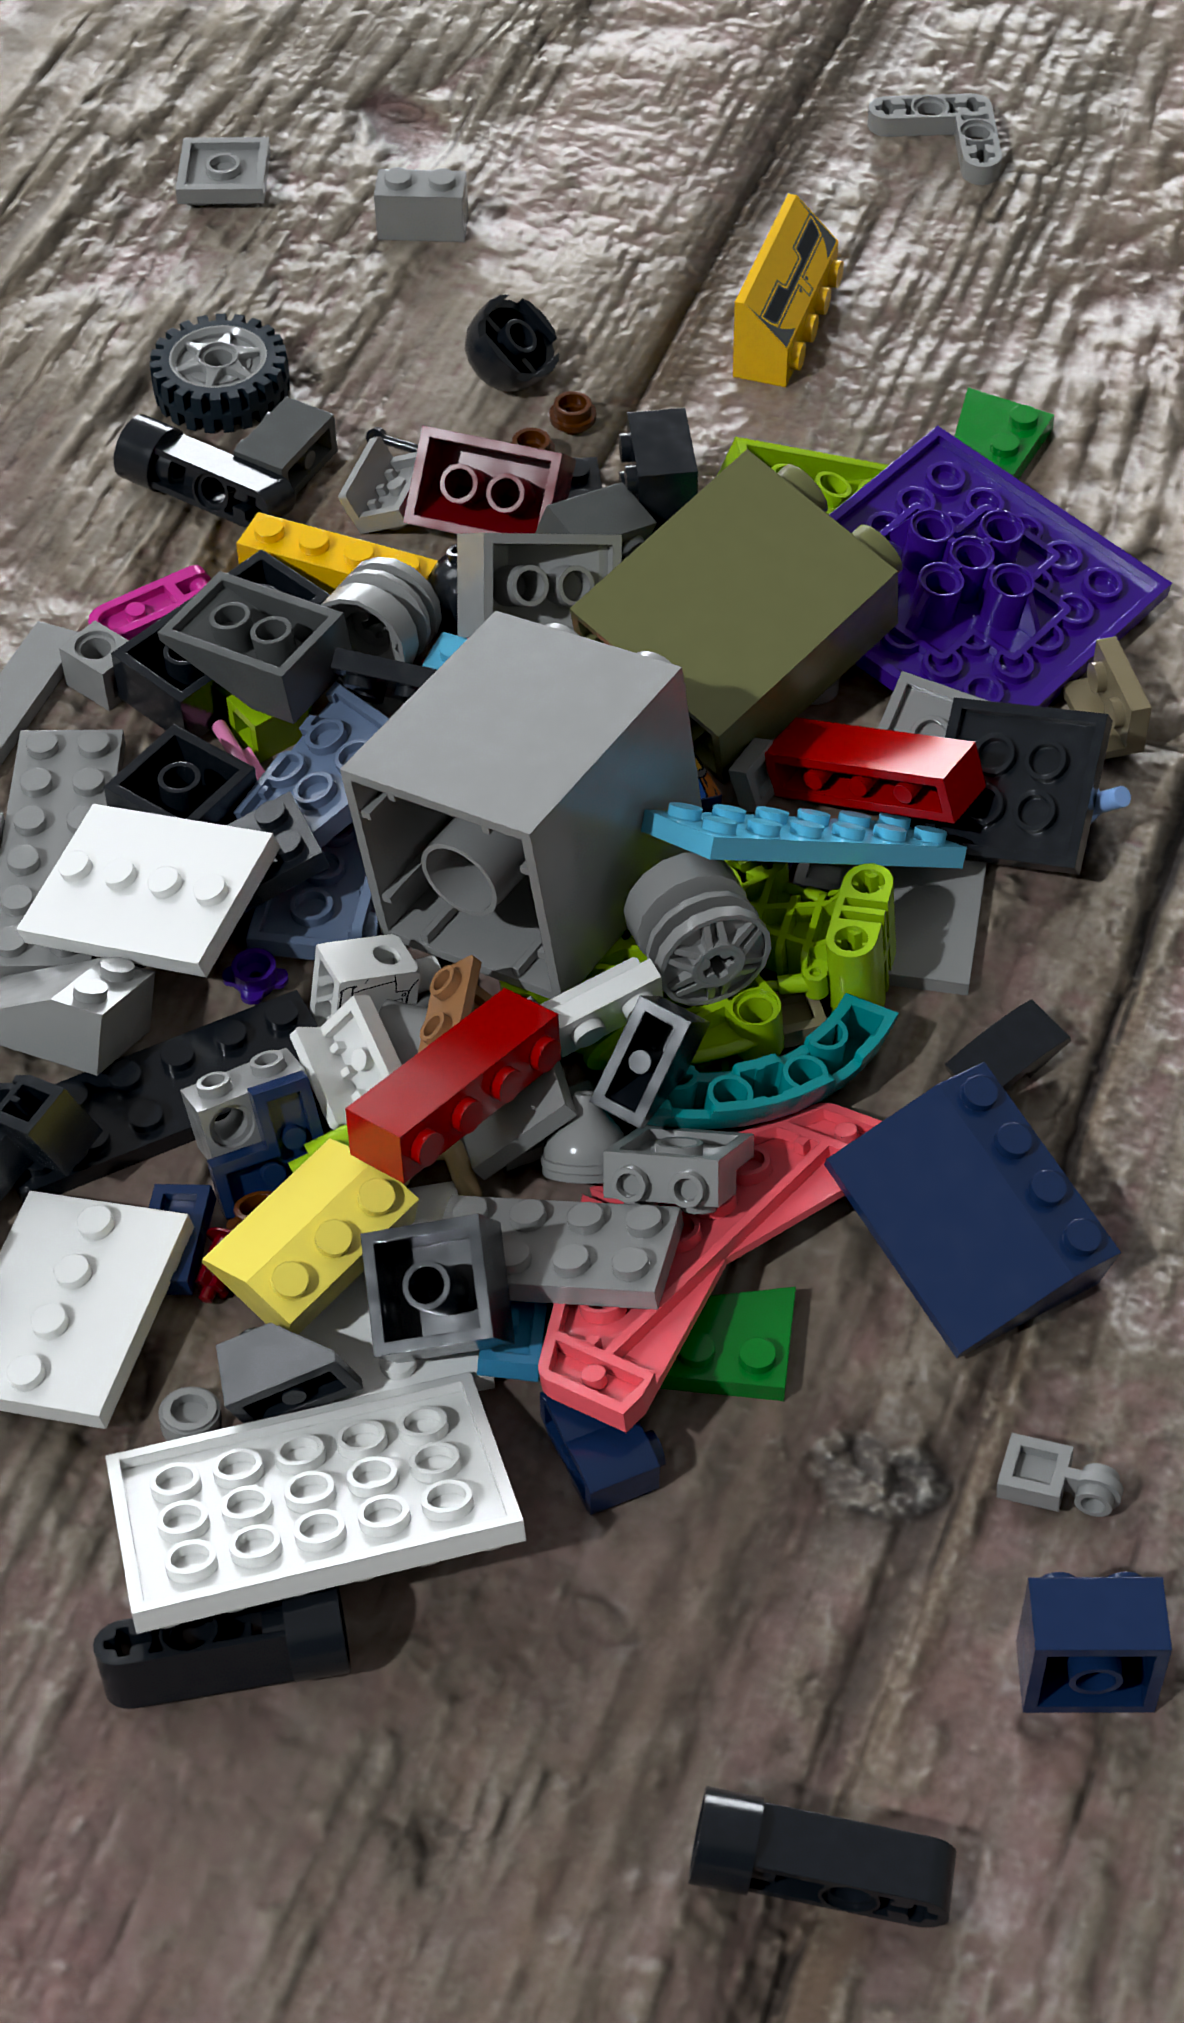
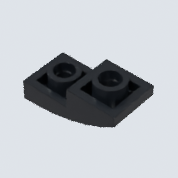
(1013, 1045)

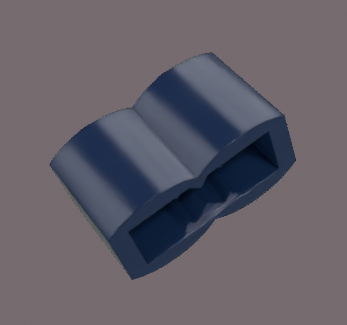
(601, 1459)

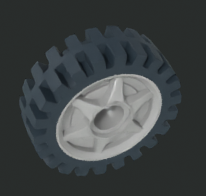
(219, 372)

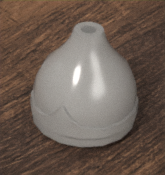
(577, 1147)

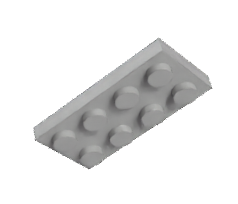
(582, 1249)

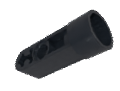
(198, 473)
(225, 1652)
(821, 1860)

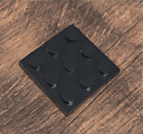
(1039, 782)

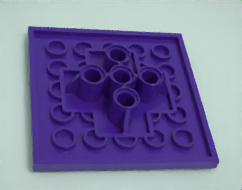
(994, 578)

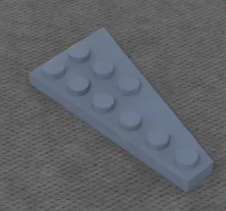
(315, 762)

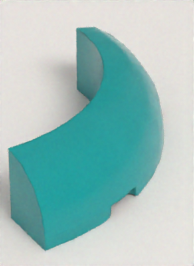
(781, 1085)

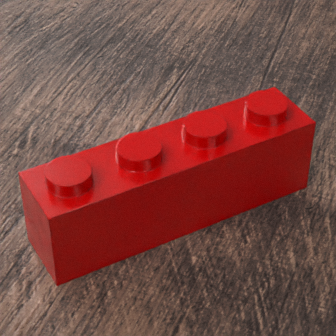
(875, 769)
(453, 1085)

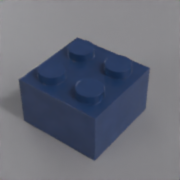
(1093, 1643)

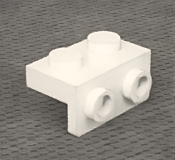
(603, 1003)
(345, 1056)

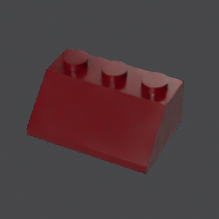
(483, 484)

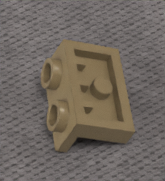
(1115, 691)

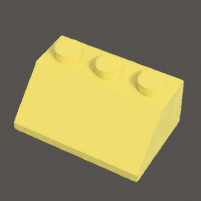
(306, 1236)

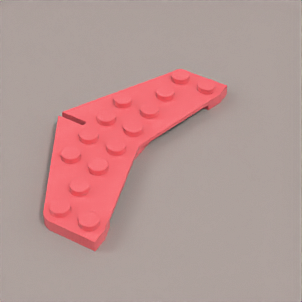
(618, 1357)

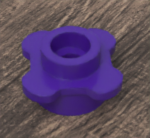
(254, 975)

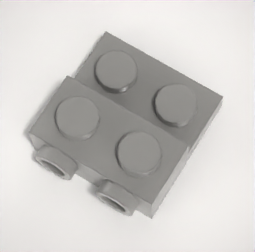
(676, 1167)

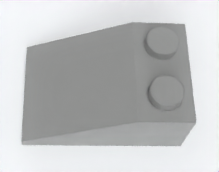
(529, 574)
(77, 1011)

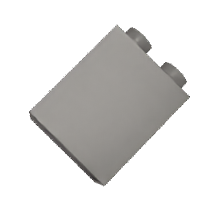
(516, 800)

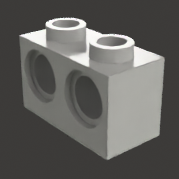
(229, 1090)

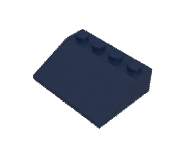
(973, 1210)

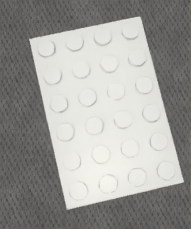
(310, 1501)

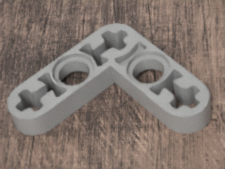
(956, 115)

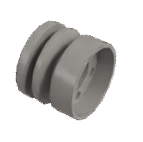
(387, 609)
(697, 928)

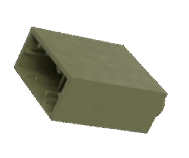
(752, 602)

